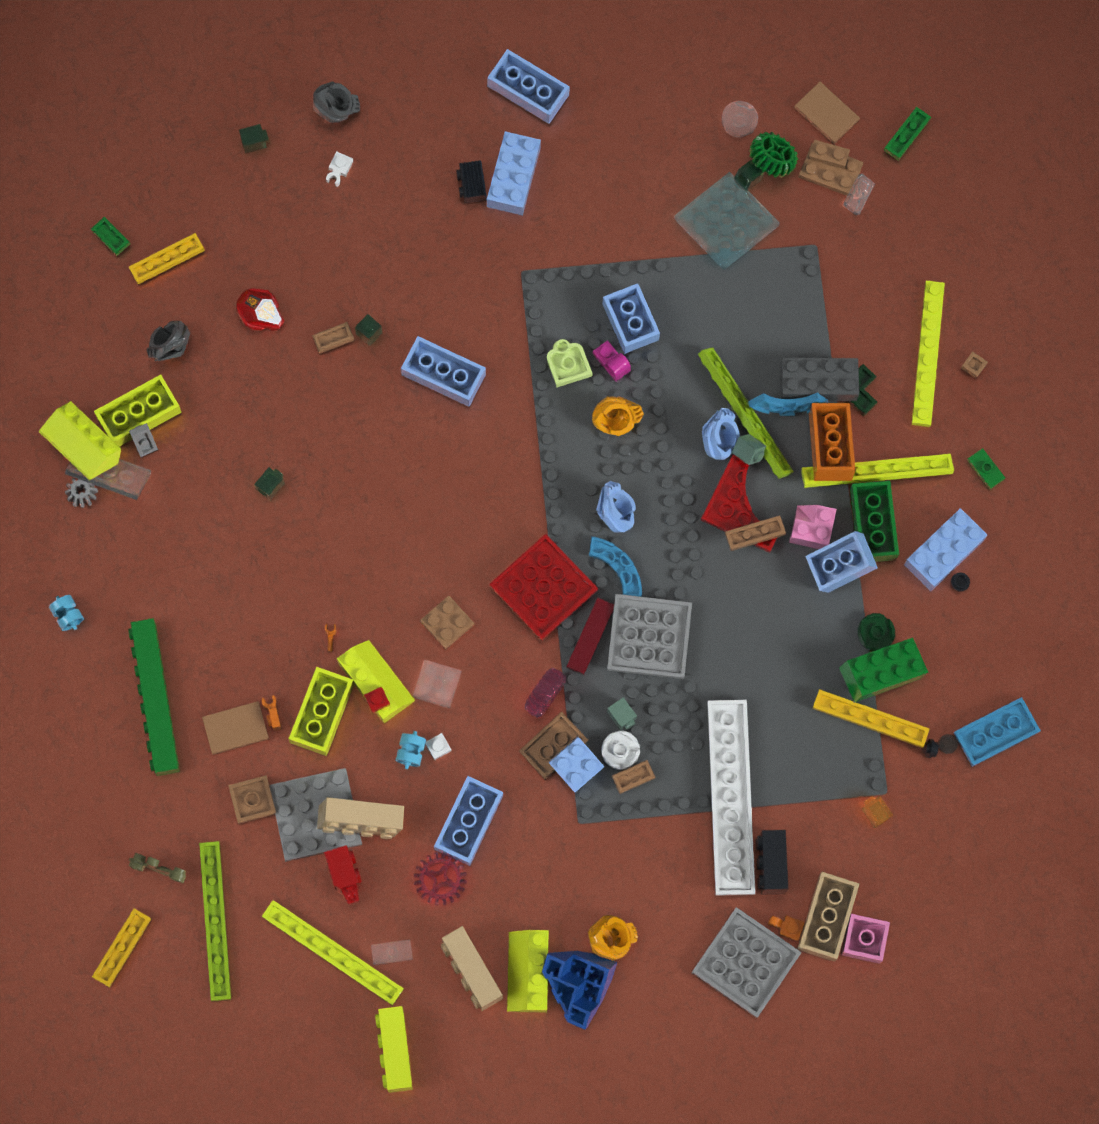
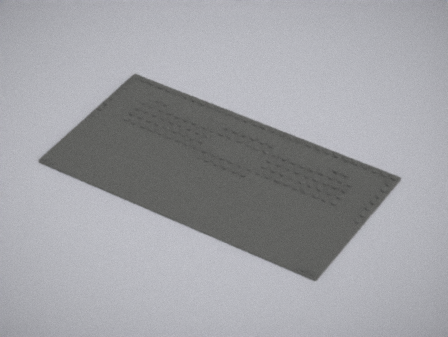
(755, 614)

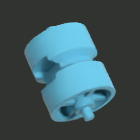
(65, 610)
(410, 750)

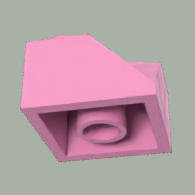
(813, 526)
(865, 938)

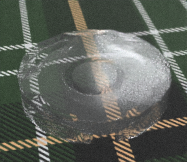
(739, 119)

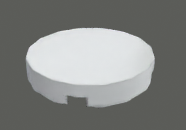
(620, 750)

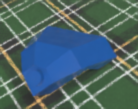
(578, 983)

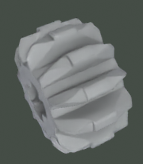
(79, 485)

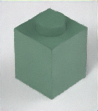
(749, 449)
(622, 714)

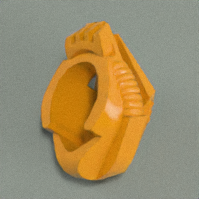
(616, 415)
(611, 937)

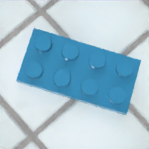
(996, 731)

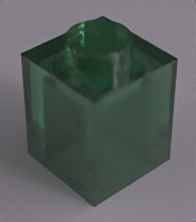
(253, 138)
(749, 175)
(368, 329)
(270, 483)

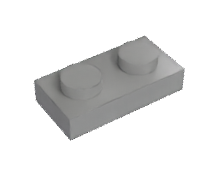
(143, 440)

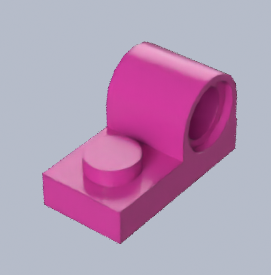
(614, 363)

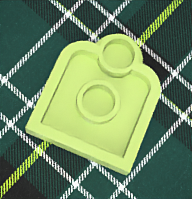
(568, 363)

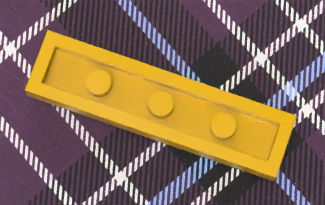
(166, 258)
(121, 947)

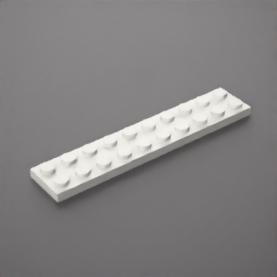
(731, 797)

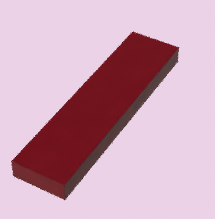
(590, 636)

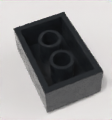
(772, 862)

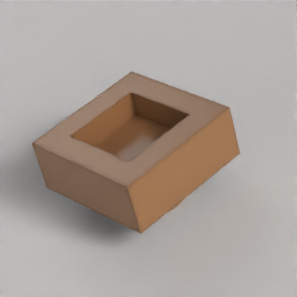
(974, 364)

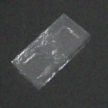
(859, 194)
(391, 952)

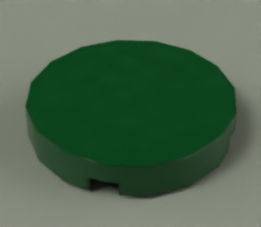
(876, 631)

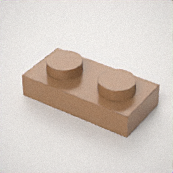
(829, 154)

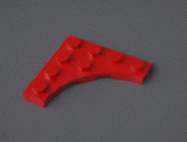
(730, 504)

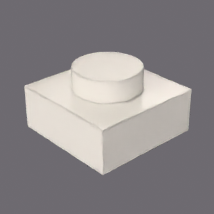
(438, 746)

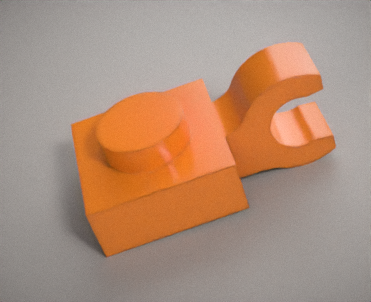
(273, 718)
(789, 928)

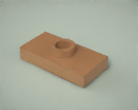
(333, 337)
(633, 777)

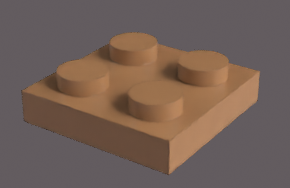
(447, 622)
(252, 799)

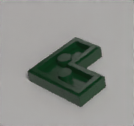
(865, 401)

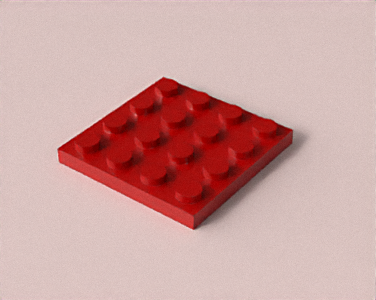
(543, 587)

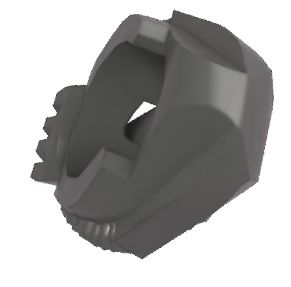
(334, 102)
(168, 341)

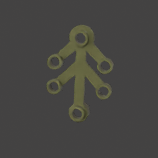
(138, 863)

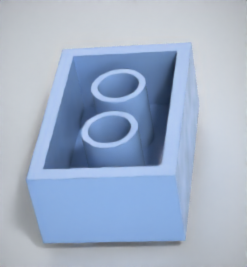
(631, 318)
(841, 562)

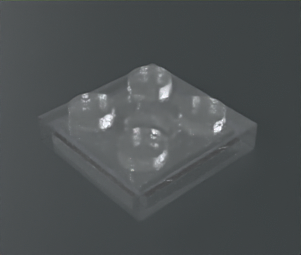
(437, 683)

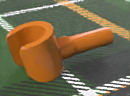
(330, 634)

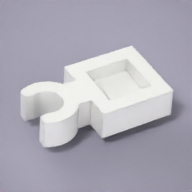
(339, 166)

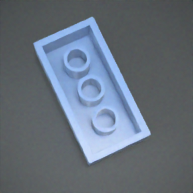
(528, 86)
(513, 173)
(443, 371)
(945, 549)
(468, 820)

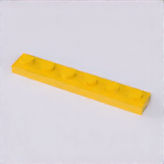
(871, 718)

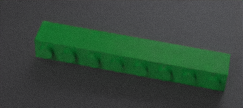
(155, 697)

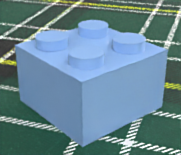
(576, 764)

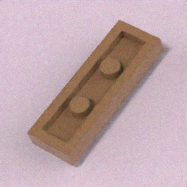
(755, 533)

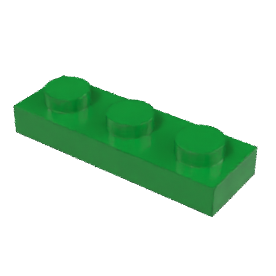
(907, 133)

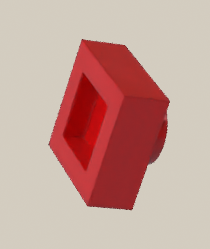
(377, 699)

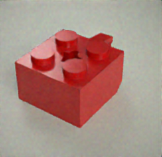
(343, 874)

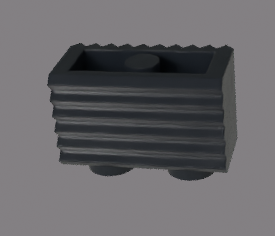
(472, 182)

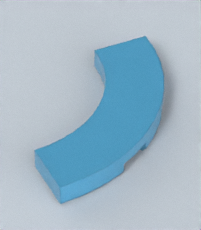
(785, 407)
(620, 564)

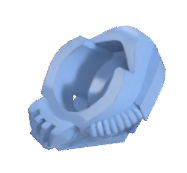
(718, 440)
(616, 514)

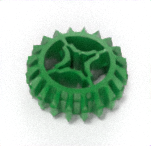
(773, 154)

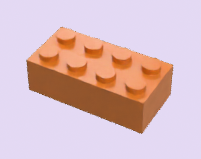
(831, 442)

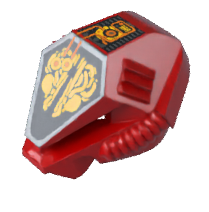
(259, 310)

